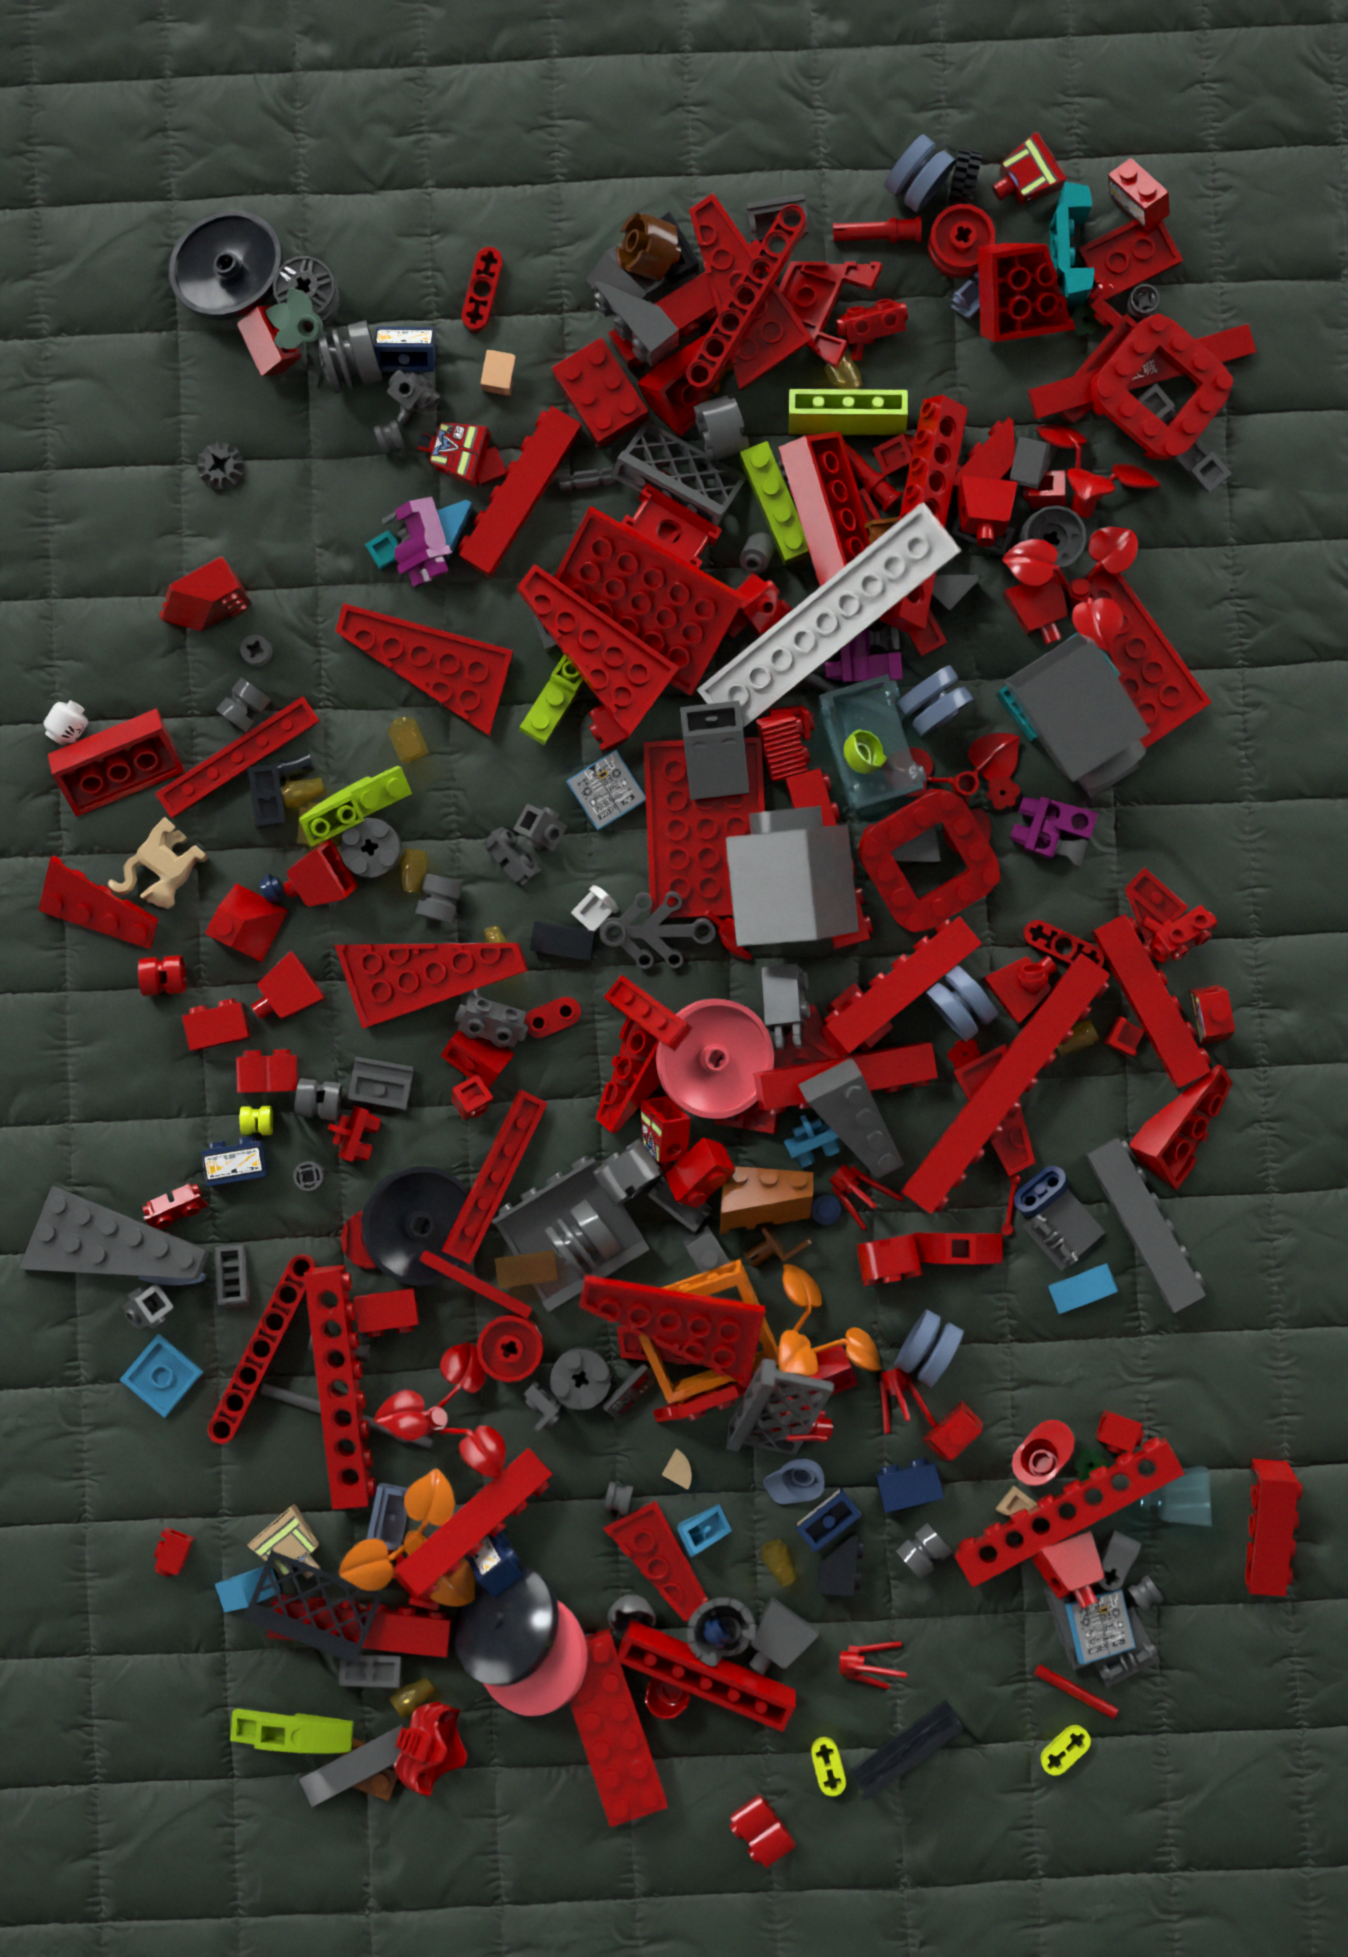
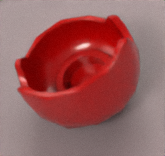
(666, 1699)

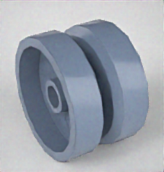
(919, 173)
(937, 703)
(964, 1000)
(933, 1350)

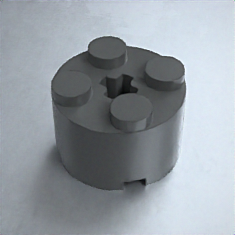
(721, 427)
(386, 857)
(628, 1173)
(587, 1394)

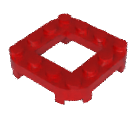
(1132, 416)
(909, 822)

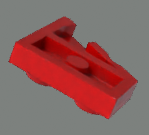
(1152, 899)

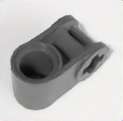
(1117, 1556)

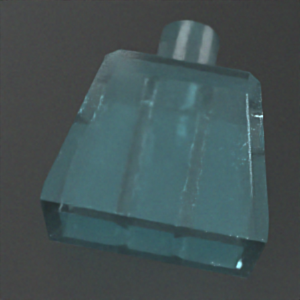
(1184, 1498)

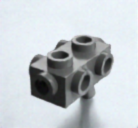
(413, 393)
(491, 1021)

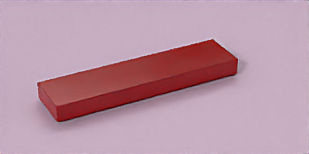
(648, 1013)
(475, 1283)

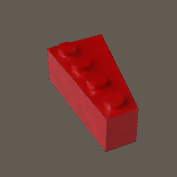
(1272, 1527)

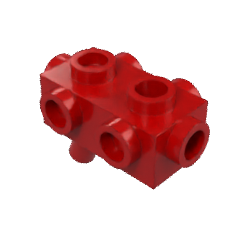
(863, 325)
(1175, 938)

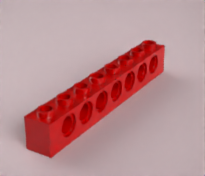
(931, 483)
(344, 1491)
(980, 1569)

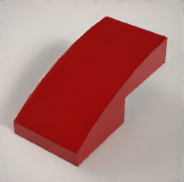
(753, 1119)

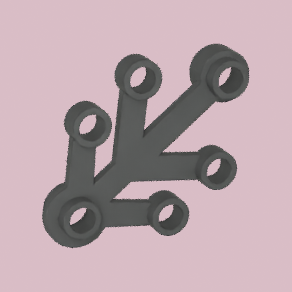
(652, 931)

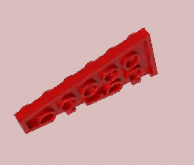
(775, 328)
(609, 658)
(1148, 664)
(446, 666)
(408, 977)
(688, 1324)

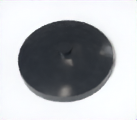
(226, 265)
(410, 1215)
(509, 1634)

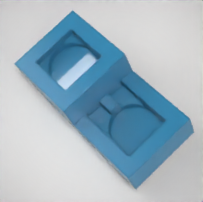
(1083, 1288)

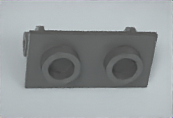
(503, 845)

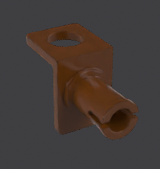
(770, 1246)

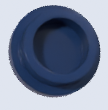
(272, 888)
(826, 1209)
(716, 1632)

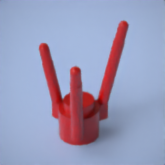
(845, 1181)
(896, 1381)
(820, 1431)
(853, 1665)

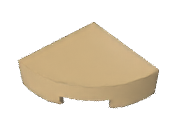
(678, 1469)
(1014, 1501)

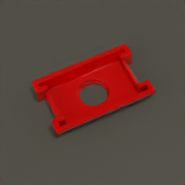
(661, 509)

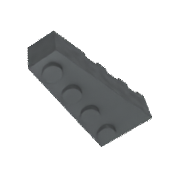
(850, 1110)

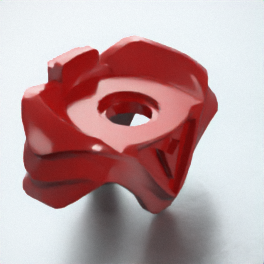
(429, 1747)

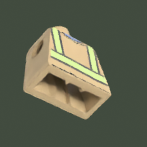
(290, 1537)

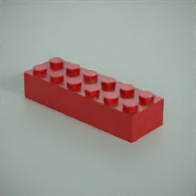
(826, 501)
(615, 1736)

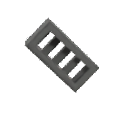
(222, 1290)

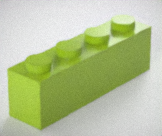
(848, 411)
(775, 503)

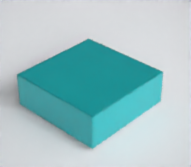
(383, 549)

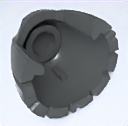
(737, 1620)

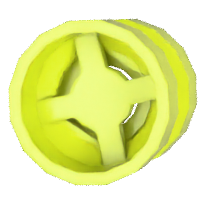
(256, 1120)

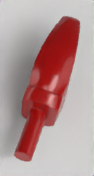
(727, 935)

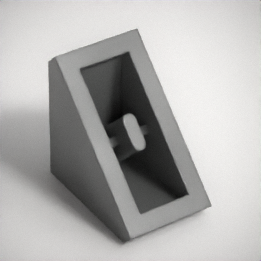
(1031, 461)
(951, 589)

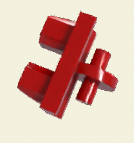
(351, 1146)

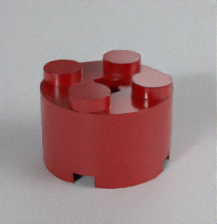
(888, 1259)

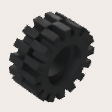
(965, 176)

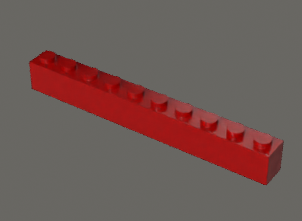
(1005, 1084)

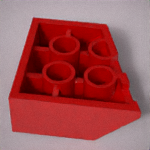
(1019, 292)
(205, 597)

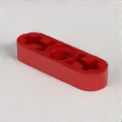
(469, 308)
(1046, 930)

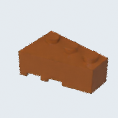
(765, 1196)

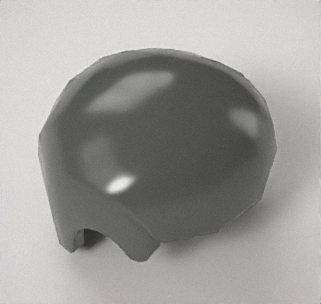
(630, 1608)

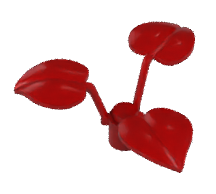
(1086, 485)
(1112, 547)
(992, 755)
(406, 1419)

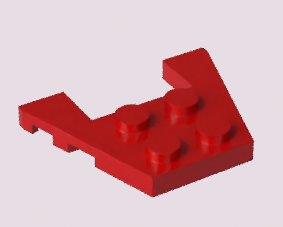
(812, 293)

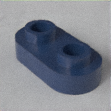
(1040, 1190)

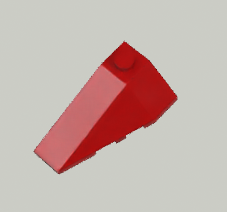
(670, 392)
(632, 1078)
(1173, 1134)

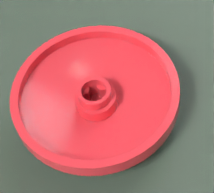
(716, 1060)
(555, 1679)

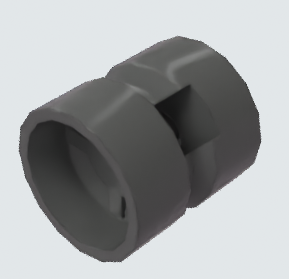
(243, 704)
(439, 898)
(308, 1095)
(924, 1551)

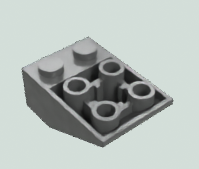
(639, 322)
(714, 750)

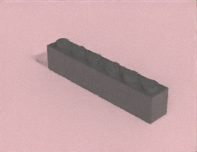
(1145, 1225)

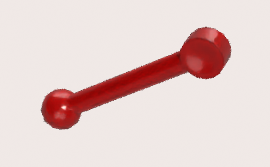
(1007, 1228)

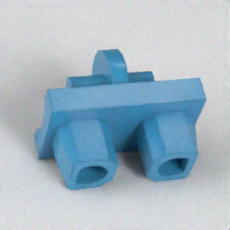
(810, 1136)

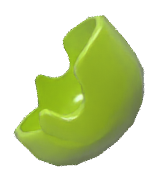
(864, 752)

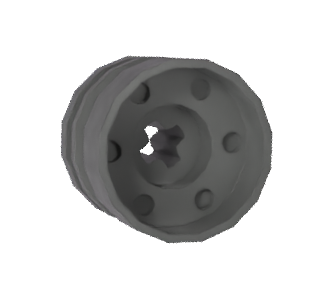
(316, 277)
(349, 357)
(1065, 528)
(582, 1239)

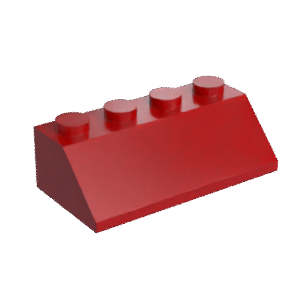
(115, 762)

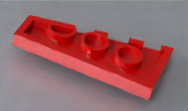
(82, 902)
(657, 1553)

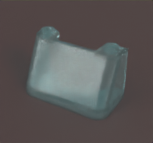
(872, 709)

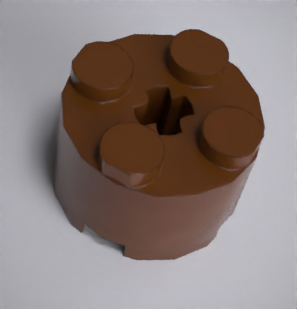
(648, 246)

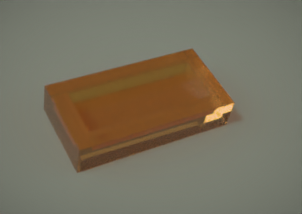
(526, 1268)

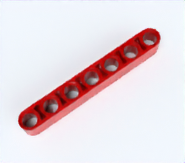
(748, 283)
(252, 1359)

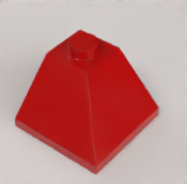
(247, 922)

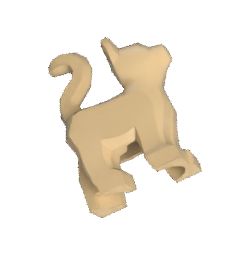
(158, 857)

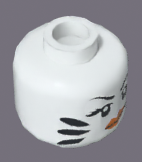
(65, 722)

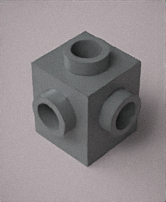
(540, 827)
(147, 1307)

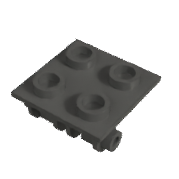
(1064, 1230)
(1124, 1664)

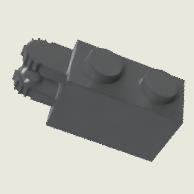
(785, 1002)

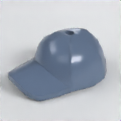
(796, 1482)

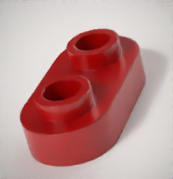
(552, 1017)

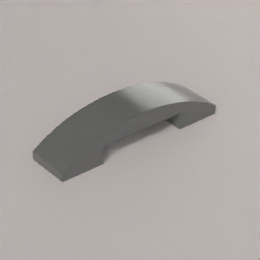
(1197, 461)
(352, 1767)

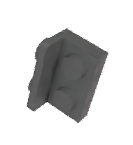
(542, 1399)

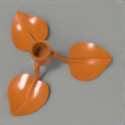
(795, 1348)
(427, 1500)

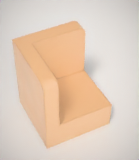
(498, 372)

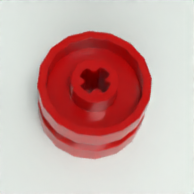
(959, 223)
(510, 1365)

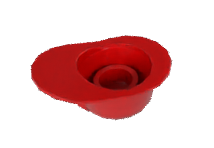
(1043, 1453)

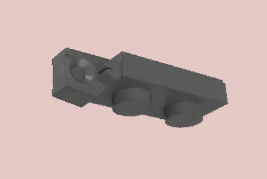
(1062, 1624)

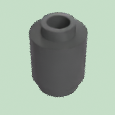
(757, 553)

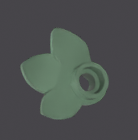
(290, 320)

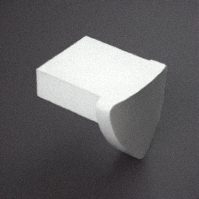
(595, 908)

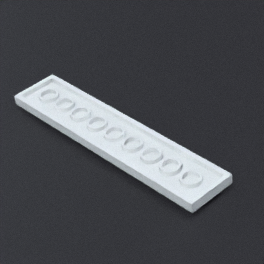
(833, 615)

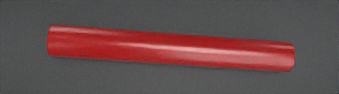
(1076, 1691)

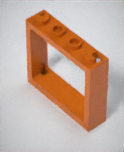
(707, 1284)

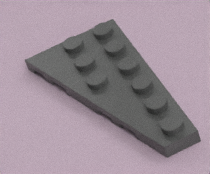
(94, 1239)

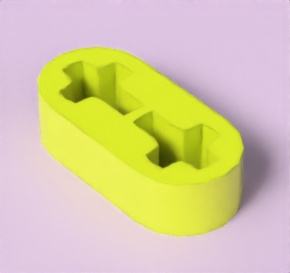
(1069, 1756)
(835, 1764)

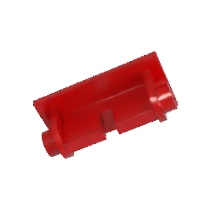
(187, 1203)

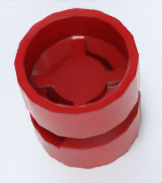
(152, 979)

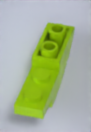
(553, 702)
(353, 803)
(292, 1733)

